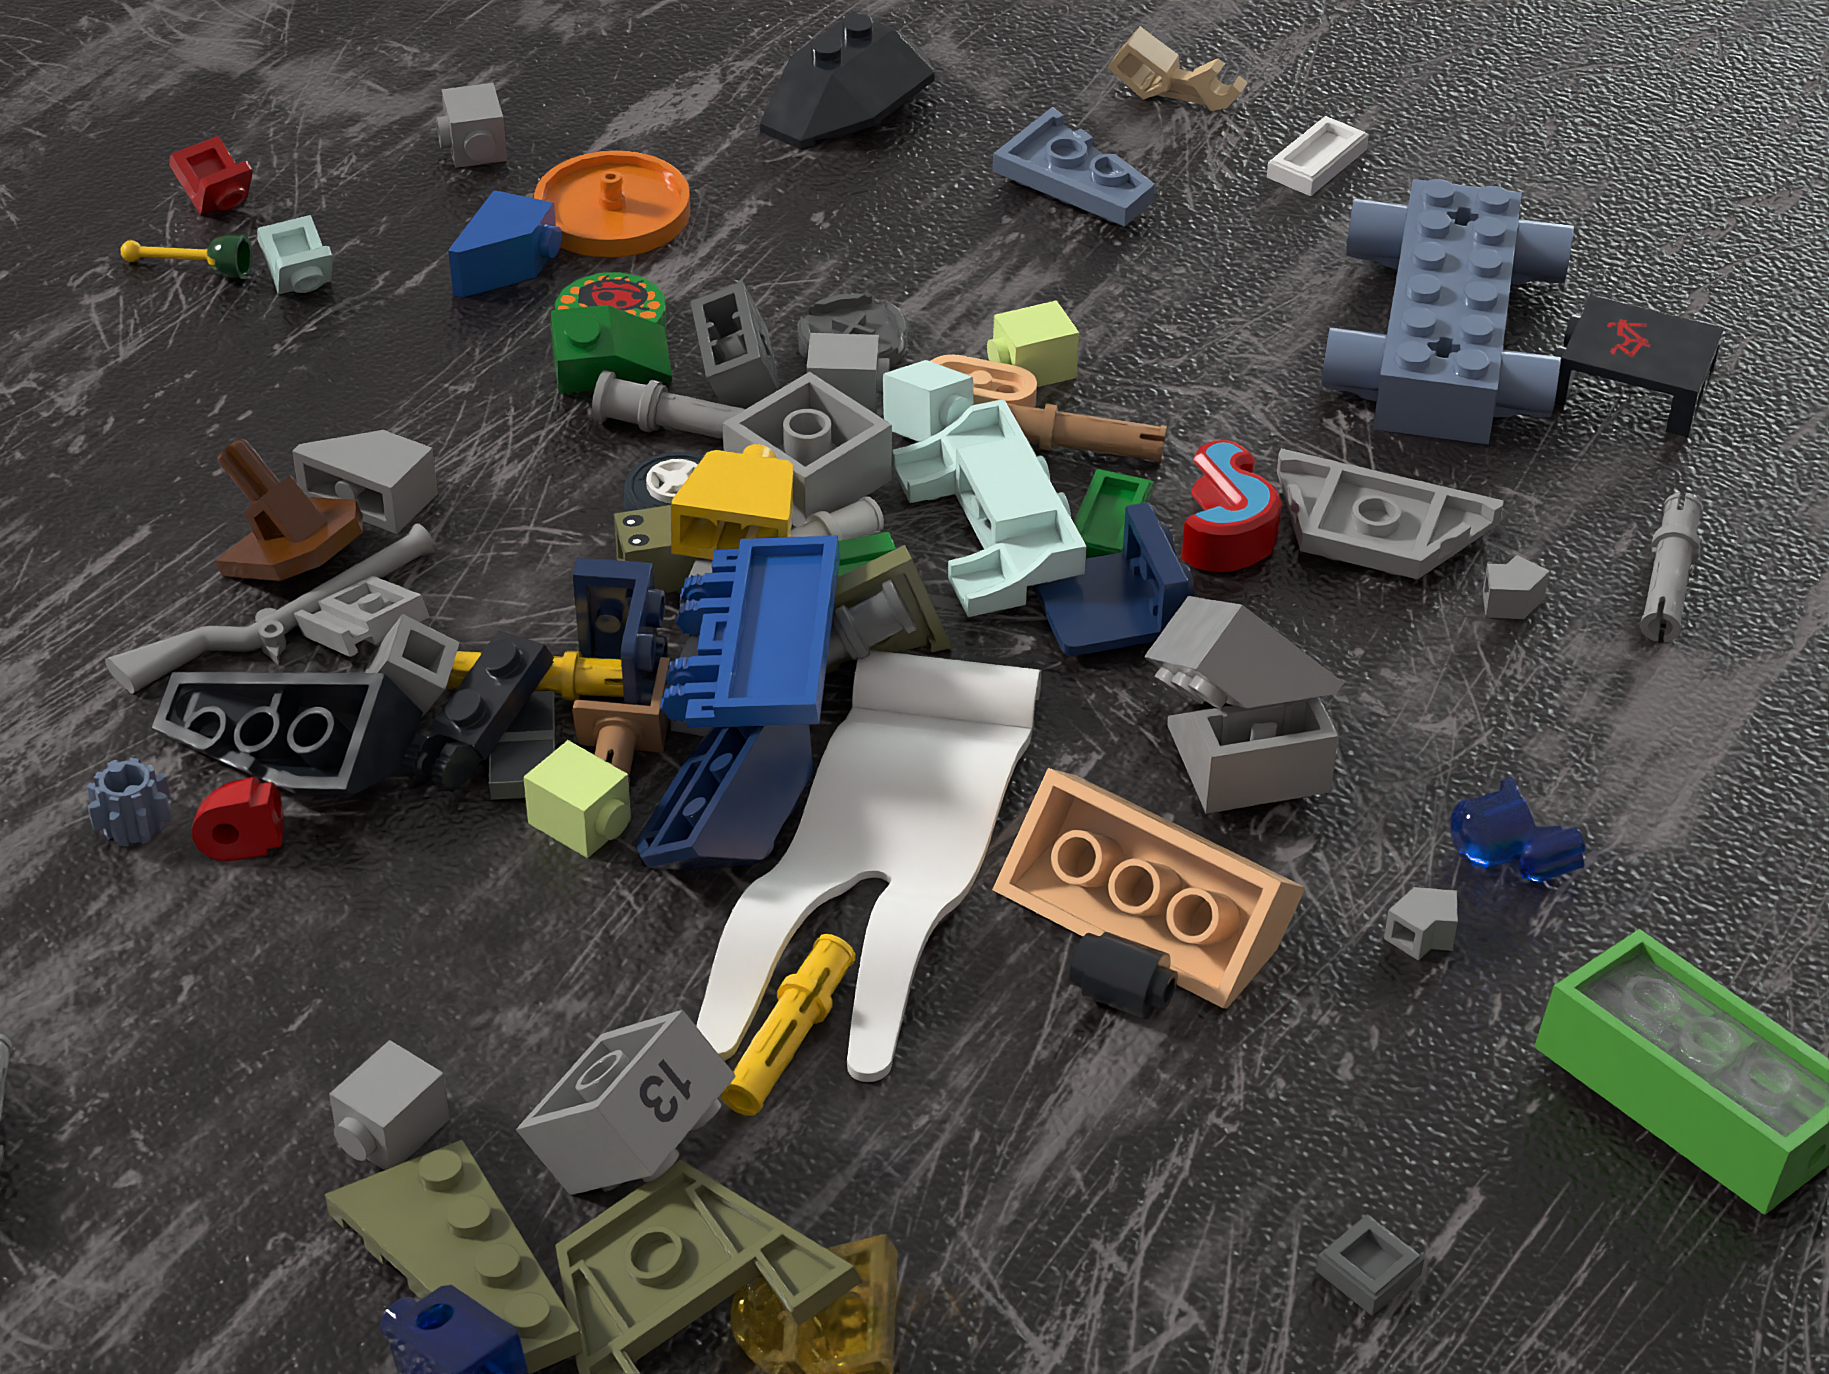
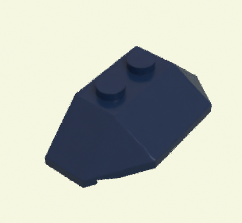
(729, 798)

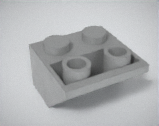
(1256, 753)

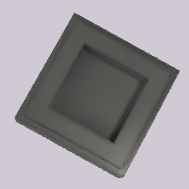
(1369, 1264)

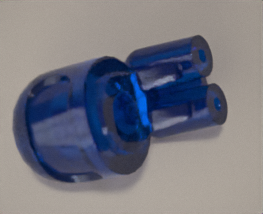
(1502, 830)

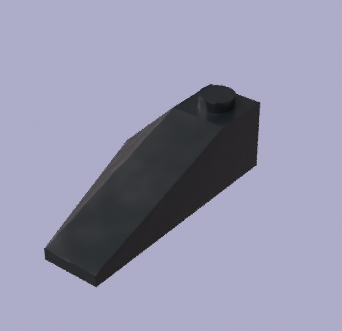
(294, 727)

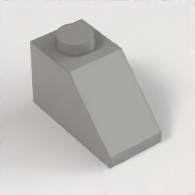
(378, 469)

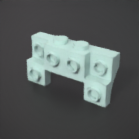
(1006, 500)

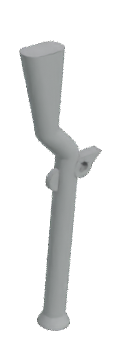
(151, 662)

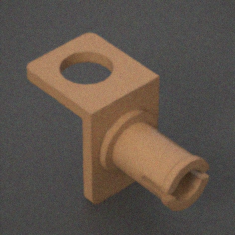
(623, 728)

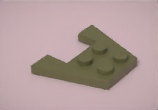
(675, 1256)

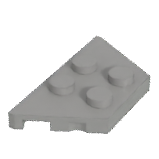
(1379, 516)

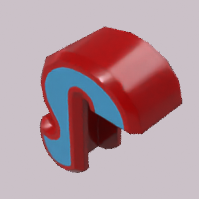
(1239, 511)

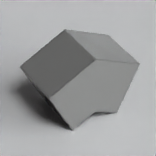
(1513, 588)
(1423, 921)

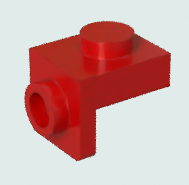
(211, 176)

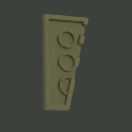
(449, 1228)

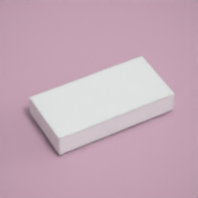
(1317, 156)

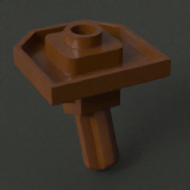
(287, 526)

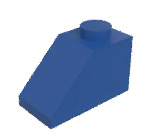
(504, 244)

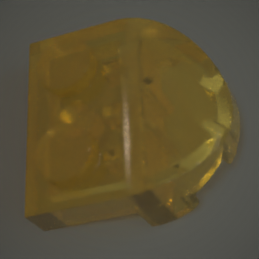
(843, 1338)

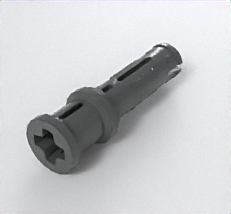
(868, 623)

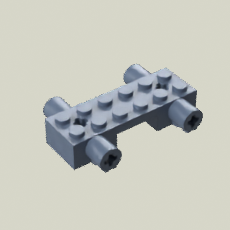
(1443, 350)

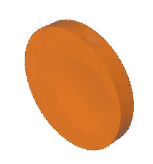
(616, 202)

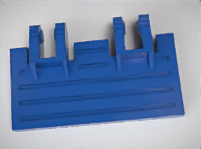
(761, 635)

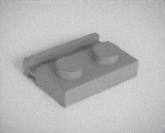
(360, 613)

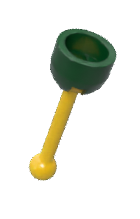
(226, 255)

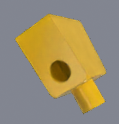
(732, 500)

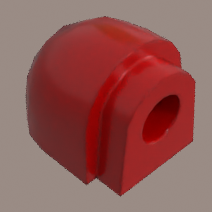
(239, 820)

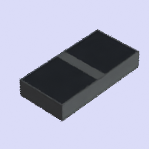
(523, 746)

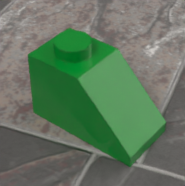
(606, 339)

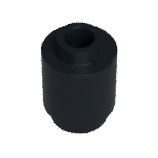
(1123, 974)

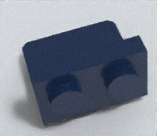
(1122, 595)
(620, 620)

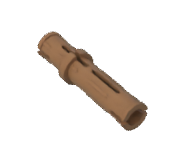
(1089, 433)

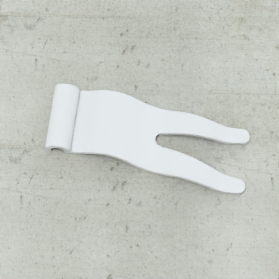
(896, 798)

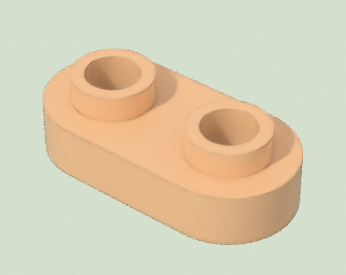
(994, 380)

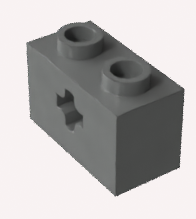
(735, 347)

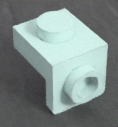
(295, 255)

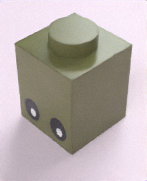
(646, 537)

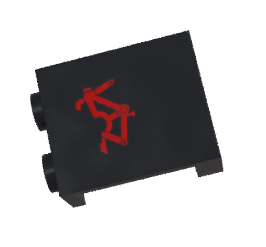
(1642, 351)

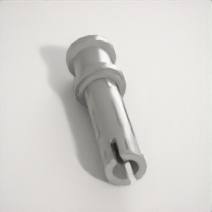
(655, 407)

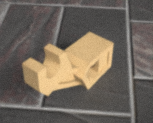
(1155, 70)

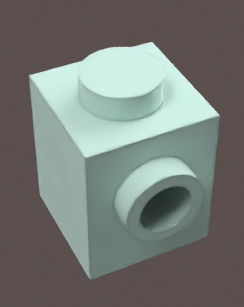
(925, 398)

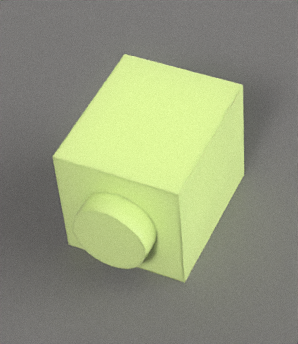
(1037, 340)
(577, 799)

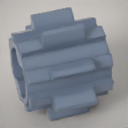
(129, 802)

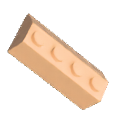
(1133, 874)

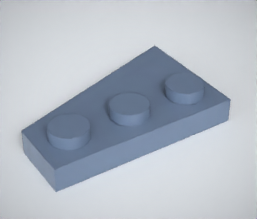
(1072, 170)

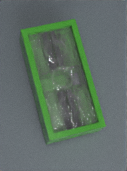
(1694, 1067)

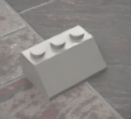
(1235, 658)

